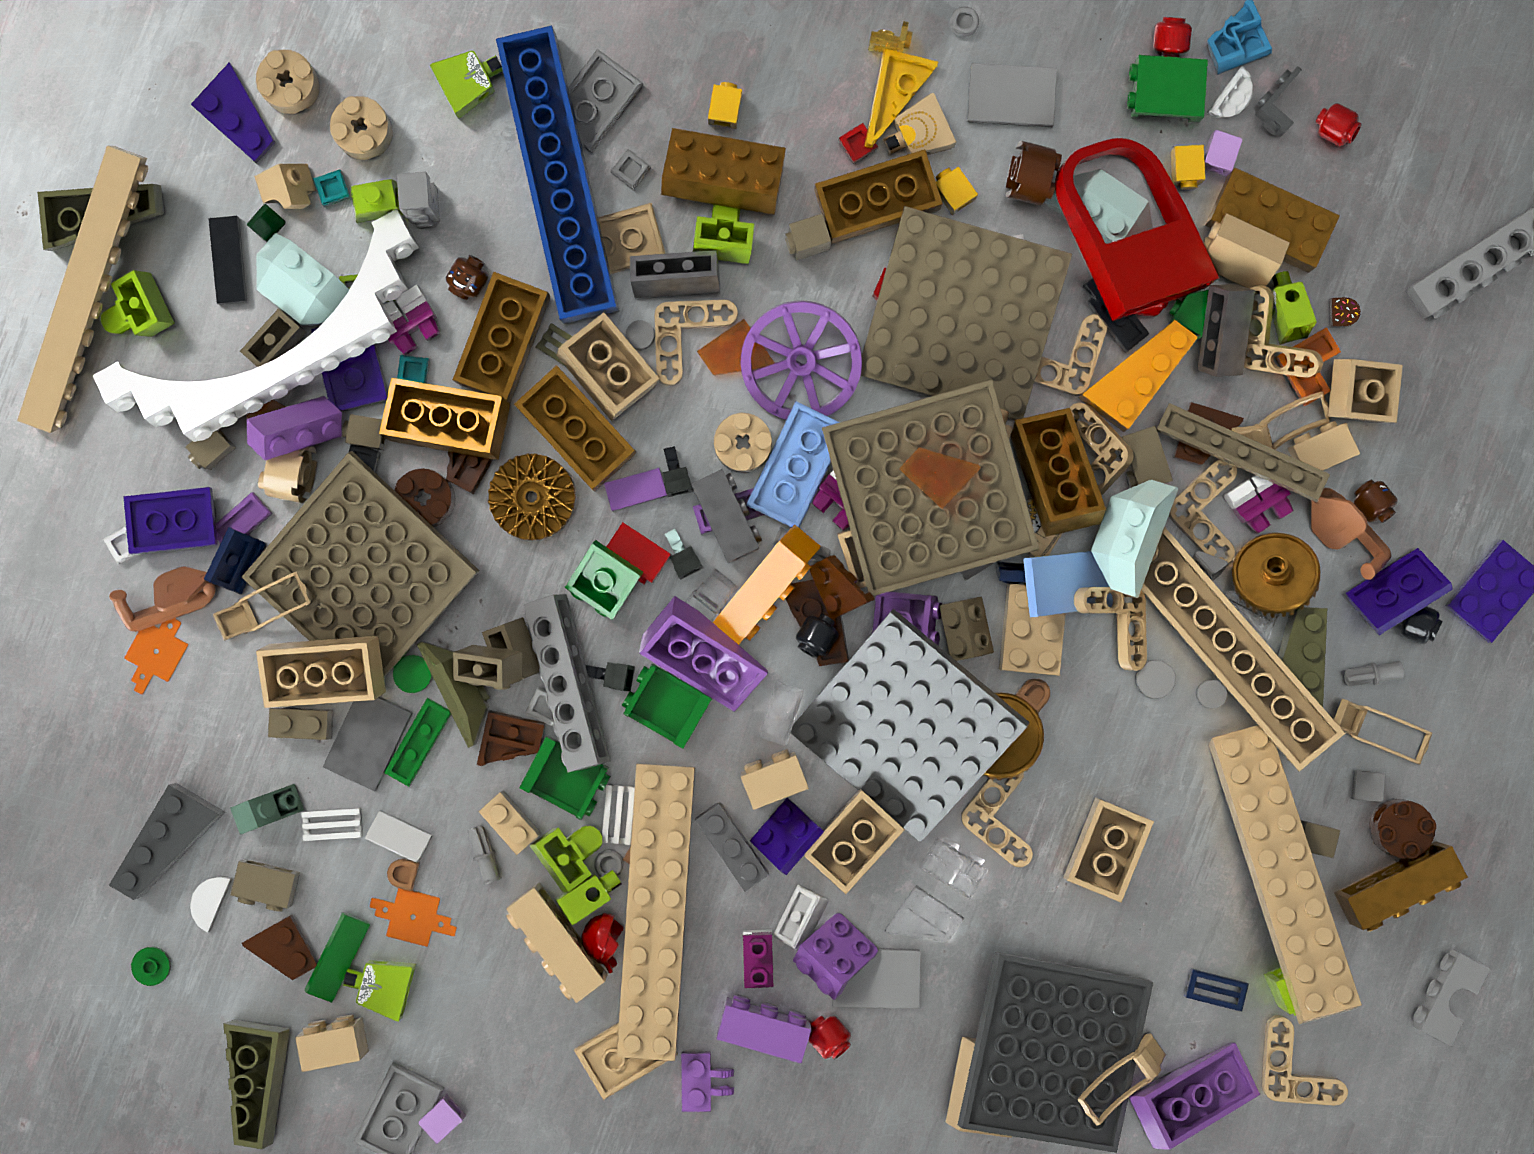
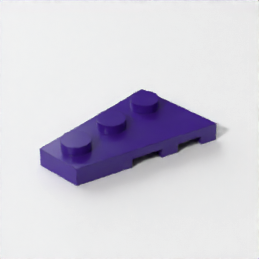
(233, 113)

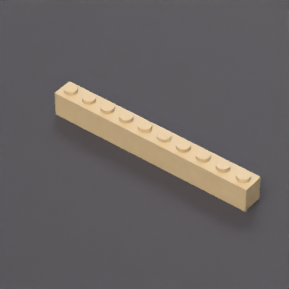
(82, 289)

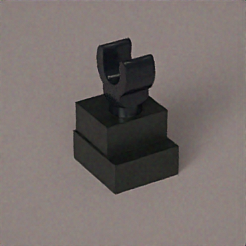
(677, 478)
(614, 675)

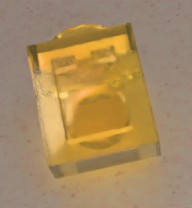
(886, 40)

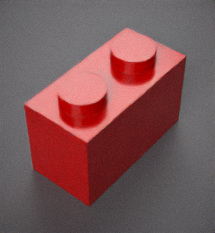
(639, 552)

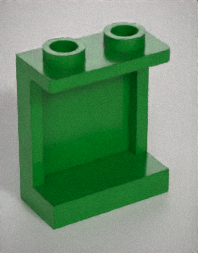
(1168, 87)
(666, 705)
(565, 789)

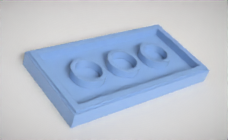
(793, 467)
(1056, 578)

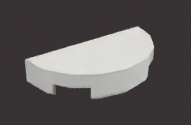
(1234, 97)
(207, 901)

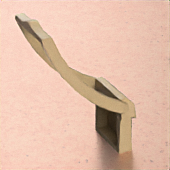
(1261, 433)
(240, 618)
(1350, 720)
(1147, 1057)

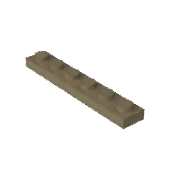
(1243, 452)

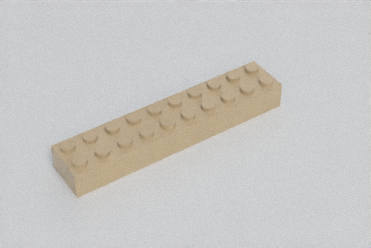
(1238, 655)
(1284, 874)
(656, 912)

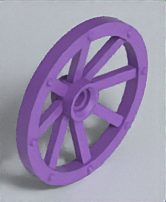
(797, 368)

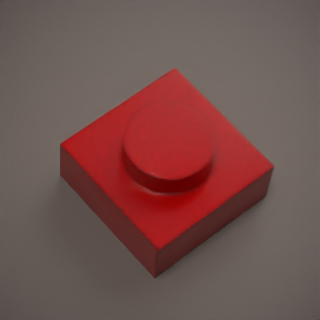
(854, 143)

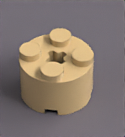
(279, 67)
(354, 113)
(742, 426)
(289, 475)

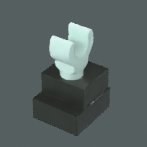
(684, 560)

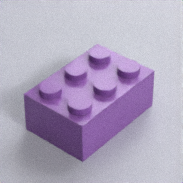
(764, 1028)

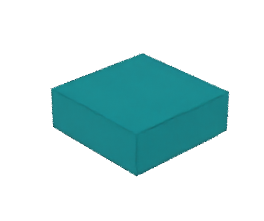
(332, 188)
(413, 368)

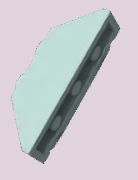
(1111, 204)
(297, 282)
(1131, 534)

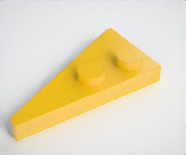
(897, 83)

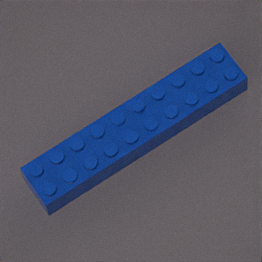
(557, 174)

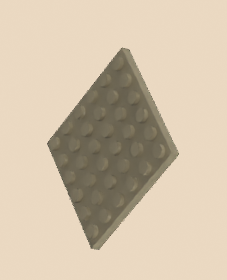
(963, 309)
(894, 524)
(364, 564)

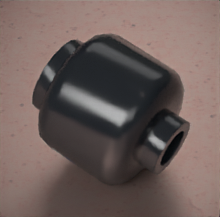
(1421, 625)
(817, 636)

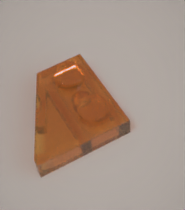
(724, 352)
(938, 474)

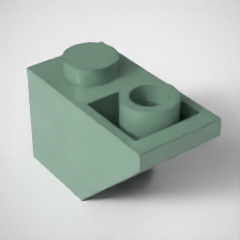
(267, 809)

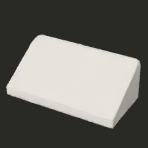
(398, 836)
(800, 917)

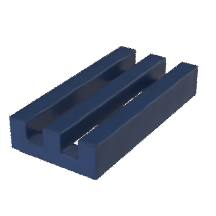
(1192, 983)

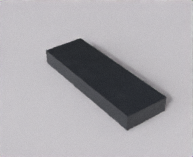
(227, 260)

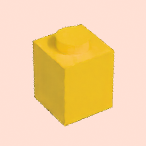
(725, 105)
(1187, 166)
(955, 189)

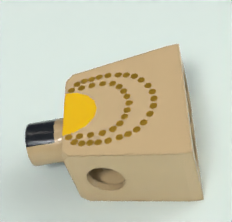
(921, 128)

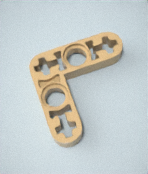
(674, 330)
(1261, 344)
(1065, 371)
(1106, 449)
(1196, 516)
(1125, 614)
(987, 811)
(1291, 1081)

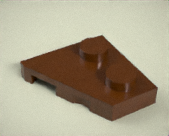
(838, 587)
(283, 948)

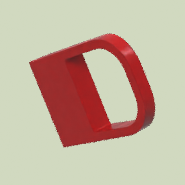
(1147, 265)

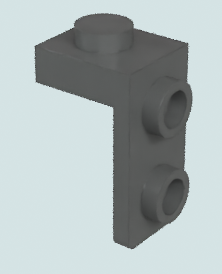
(1273, 119)

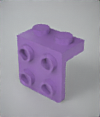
(834, 955)

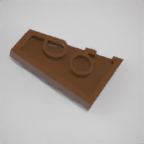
(805, 602)

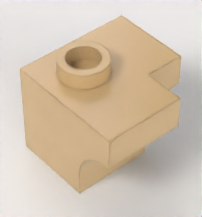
(286, 185)

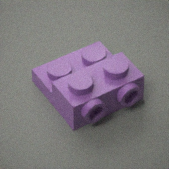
(916, 608)

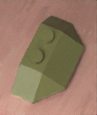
(465, 702)

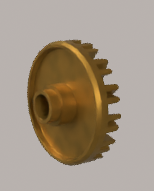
(537, 518)
(1281, 591)
(1025, 749)

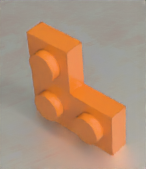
(1327, 348)

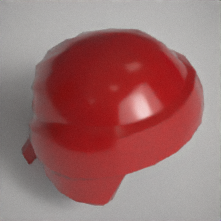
(601, 938)

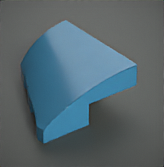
(1239, 40)

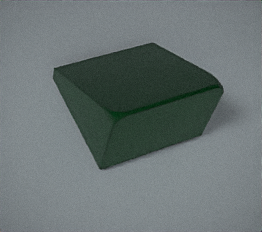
(266, 222)

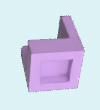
(1221, 152)
(442, 1119)

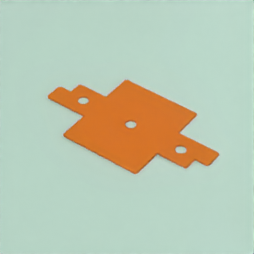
(161, 664)
(417, 930)

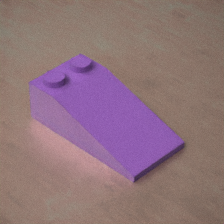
(701, 654)
(1194, 1097)

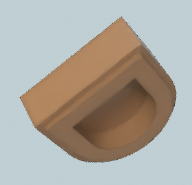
(1035, 692)
(403, 873)

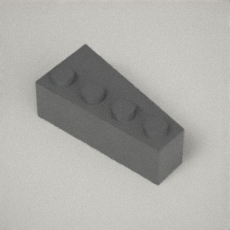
(166, 836)

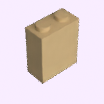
(1244, 252)

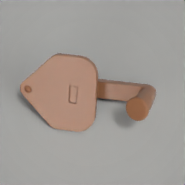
(1340, 522)
(173, 596)

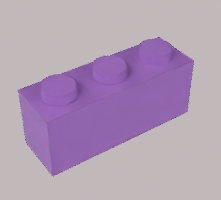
(294, 427)

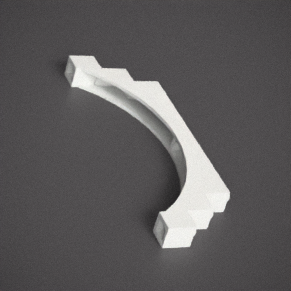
(346, 333)

